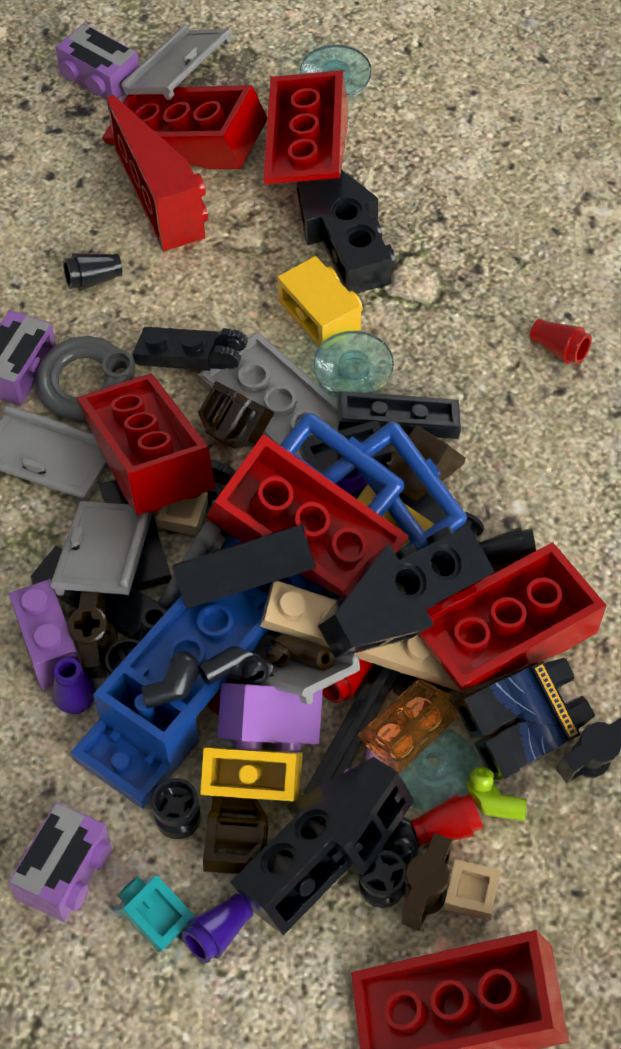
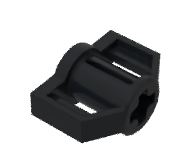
(593, 752)

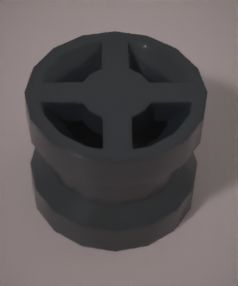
(383, 869)

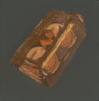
(409, 724)

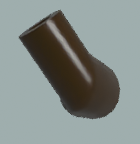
(300, 650)

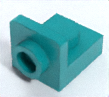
(153, 910)

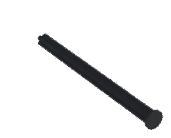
(365, 708)

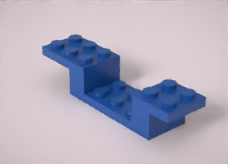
(142, 746)

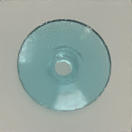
(340, 57)
(353, 352)
(436, 784)

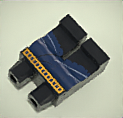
(539, 715)

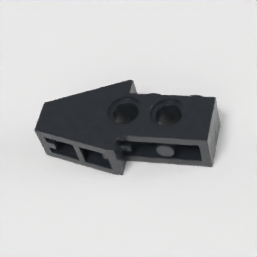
(347, 223)
(379, 614)
(330, 832)

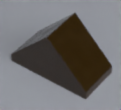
(441, 454)

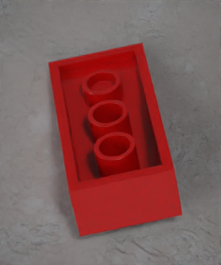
(203, 124)
(306, 127)
(160, 179)
(148, 444)
(282, 491)
(513, 618)
(464, 998)

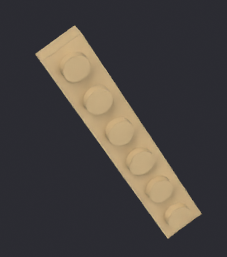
(299, 612)

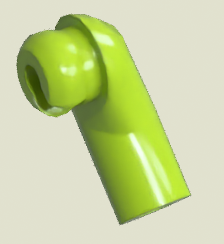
(489, 798)

